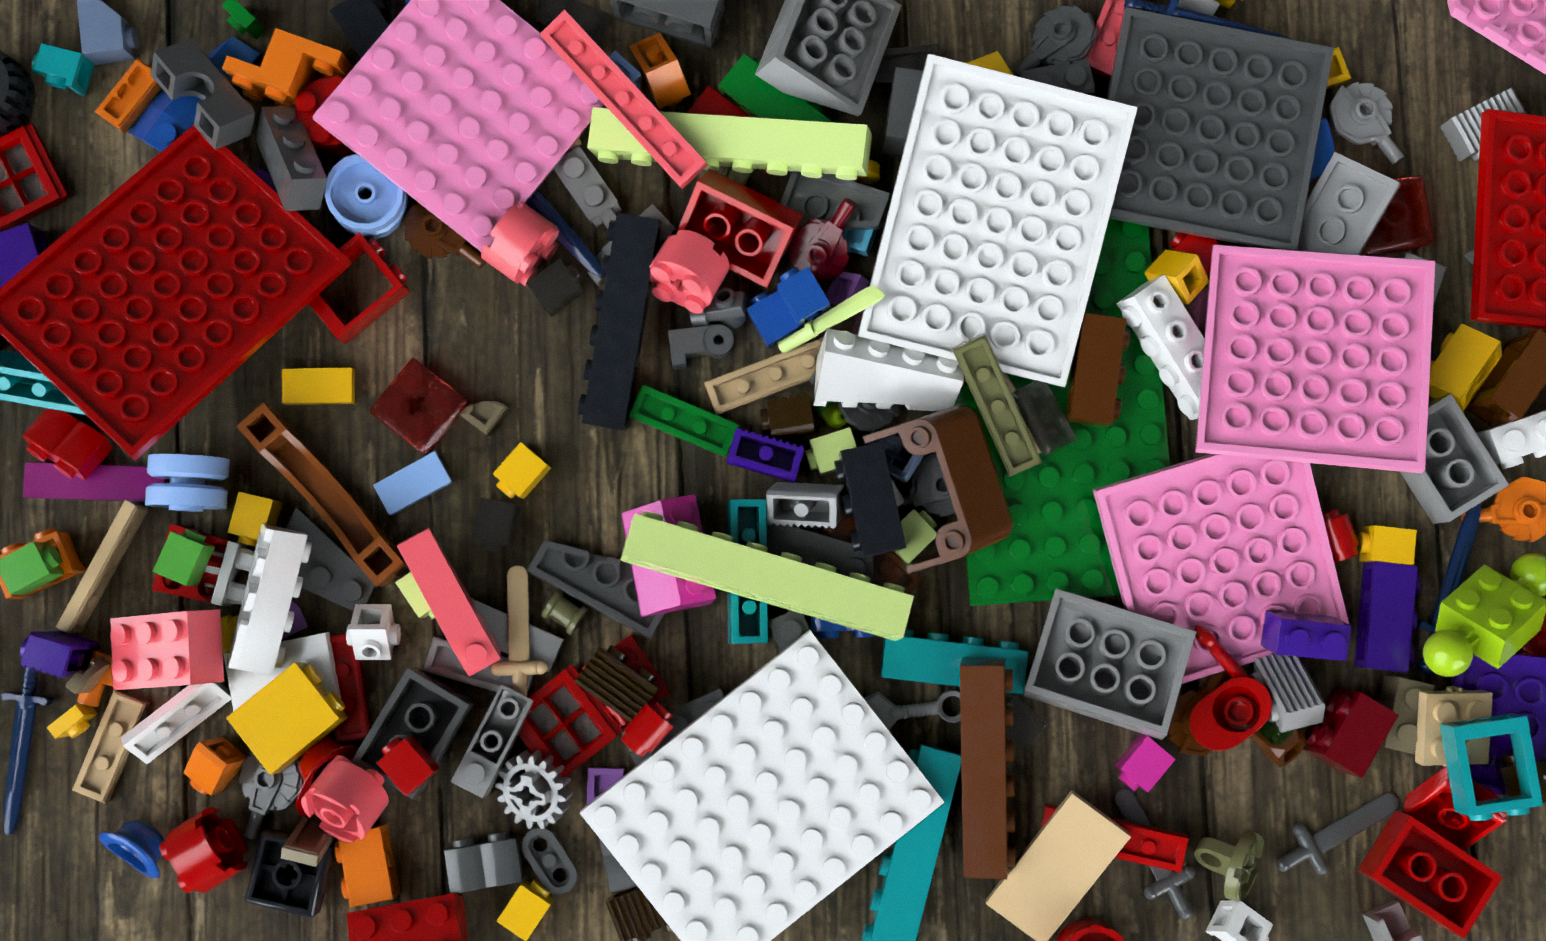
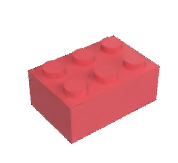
(167, 649)

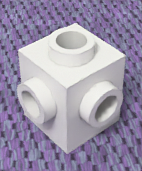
(373, 632)

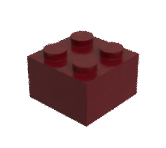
(1350, 732)

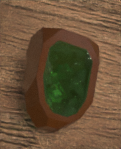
(1279, 746)

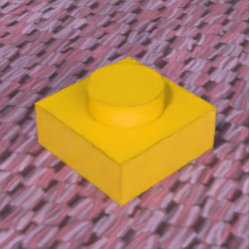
(72, 722)

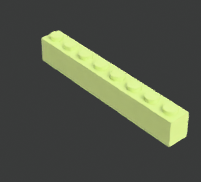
(746, 143)
(766, 576)

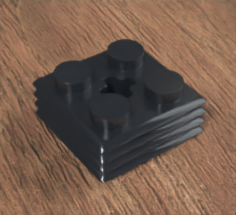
(271, 885)

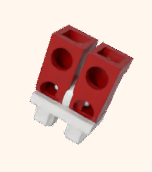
(220, 576)

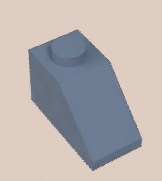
(105, 33)

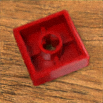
(1434, 807)

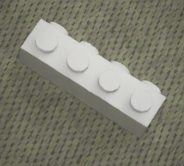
(1168, 338)
(1516, 439)

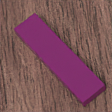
(104, 483)

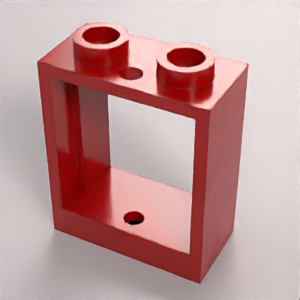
(353, 250)

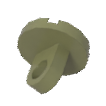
(1232, 861)

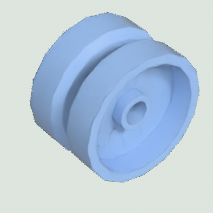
(371, 217)
(187, 482)

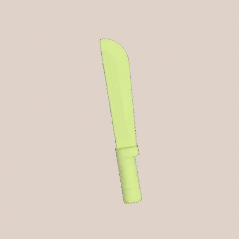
(841, 312)

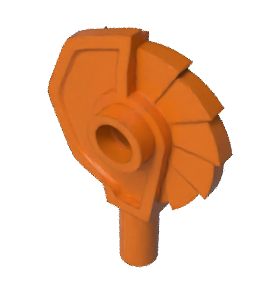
(1519, 509)

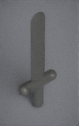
(1315, 845)
(1166, 880)

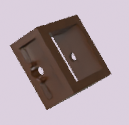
(1512, 381)

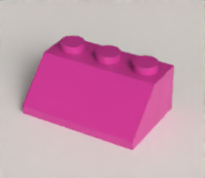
(659, 591)

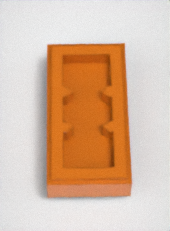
(129, 97)

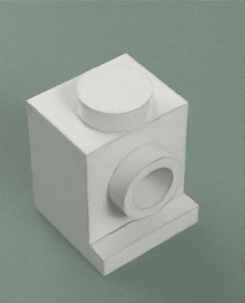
(1238, 923)

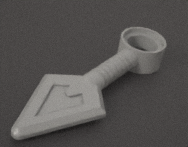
(890, 713)

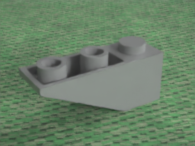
(492, 742)

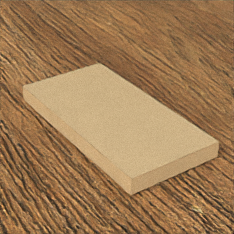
(1058, 867)

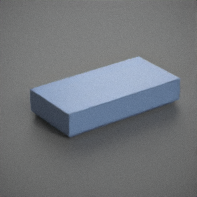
(413, 483)

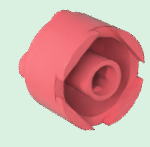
(521, 243)
(688, 270)
(346, 799)

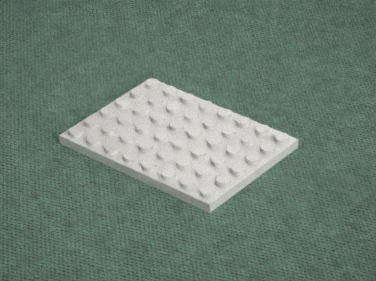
(997, 218)
(763, 802)

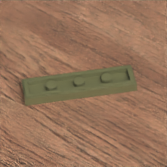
(996, 404)

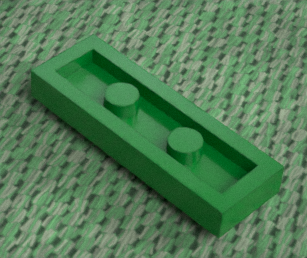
(683, 421)

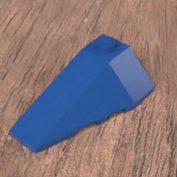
(167, 118)

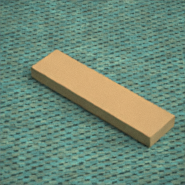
(763, 378)
(102, 567)

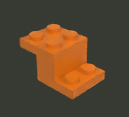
(286, 68)

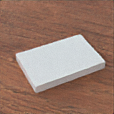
(309, 649)

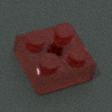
(1412, 223)
(396, 406)

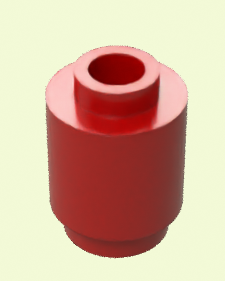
(1340, 535)
(648, 728)

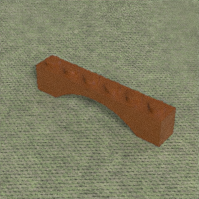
(327, 495)

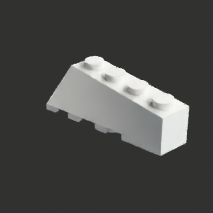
(880, 373)
(267, 600)

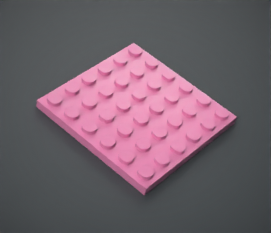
(461, 110)
(1317, 358)
(1220, 548)

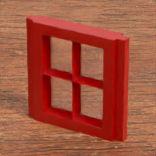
(26, 178)
(567, 722)

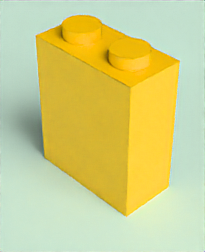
(288, 716)

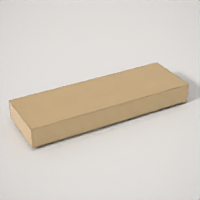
(106, 754)

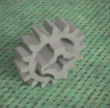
(534, 789)

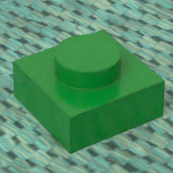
(241, 19)

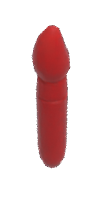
(1208, 640)

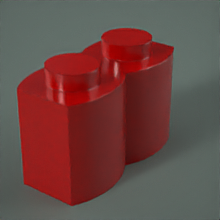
(67, 442)

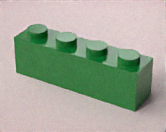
(762, 99)

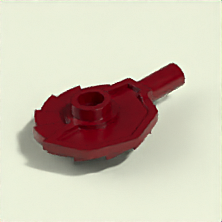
(822, 244)

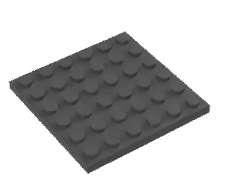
(1217, 128)

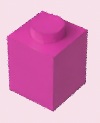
(1143, 764)

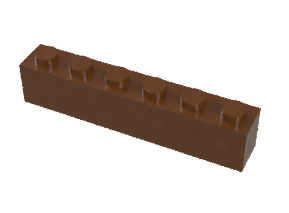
(985, 767)

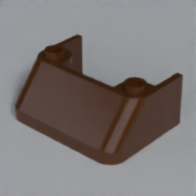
(969, 476)

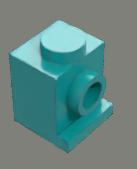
(63, 68)

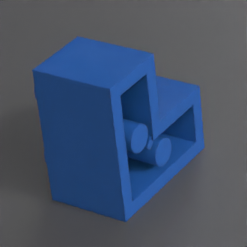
(789, 308)

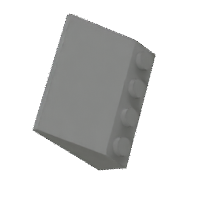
(828, 50)
(1110, 664)

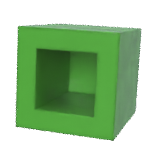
(184, 557)
(30, 568)

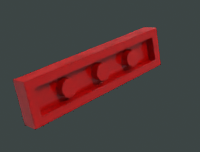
(1147, 844)

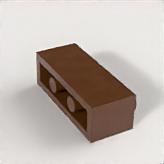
(1097, 371)

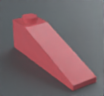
(450, 602)

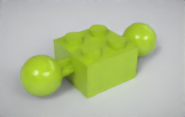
(1488, 617)

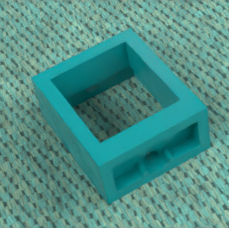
(1459, 771)

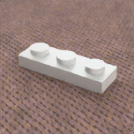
(175, 719)

